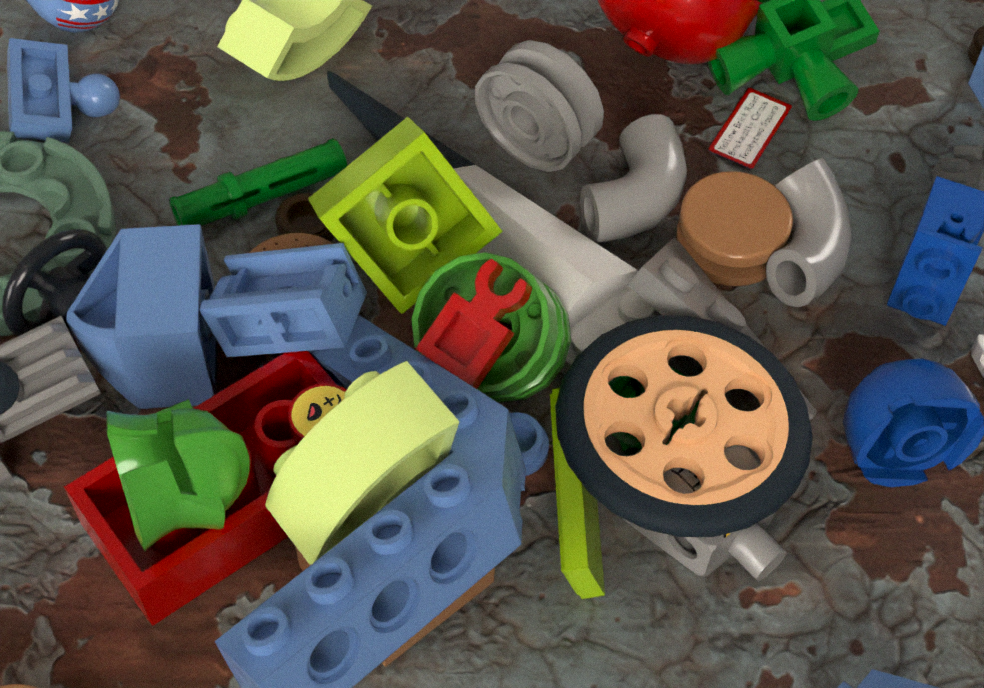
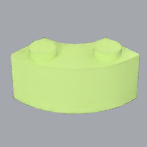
(290, 36)
(359, 458)

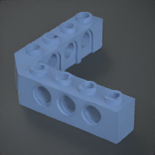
(406, 558)

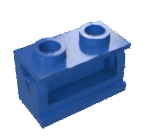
(940, 252)

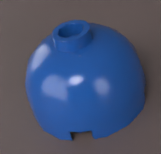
(910, 420)

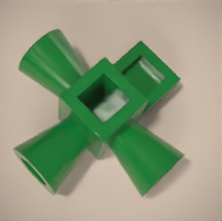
(800, 43)

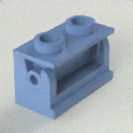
(285, 301)

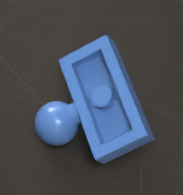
(43, 95)

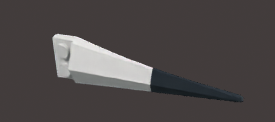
(578, 269)

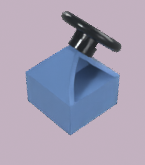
(132, 310)

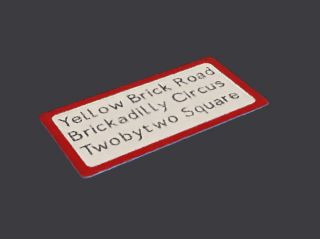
(750, 128)

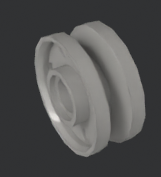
(539, 105)

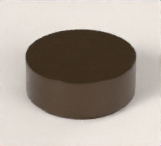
(298, 216)

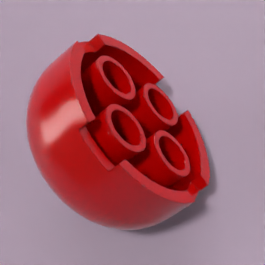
(680, 28)

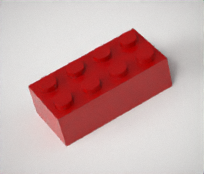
(198, 558)

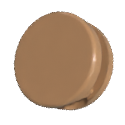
(734, 226)

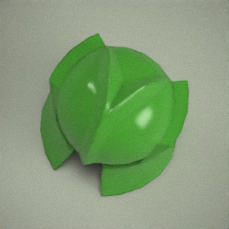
(177, 469)

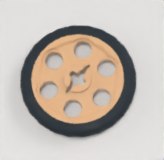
(635, 484)

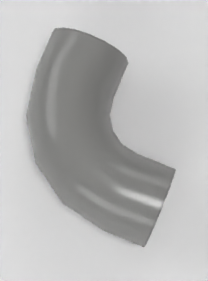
(646, 192)

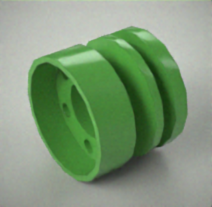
(540, 326)

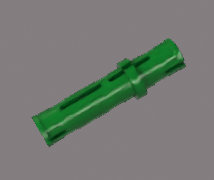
(237, 193)

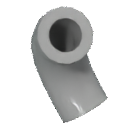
(818, 236)

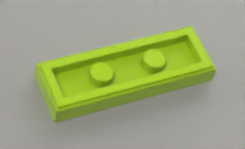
(576, 524)

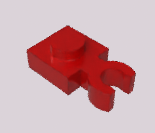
(468, 334)

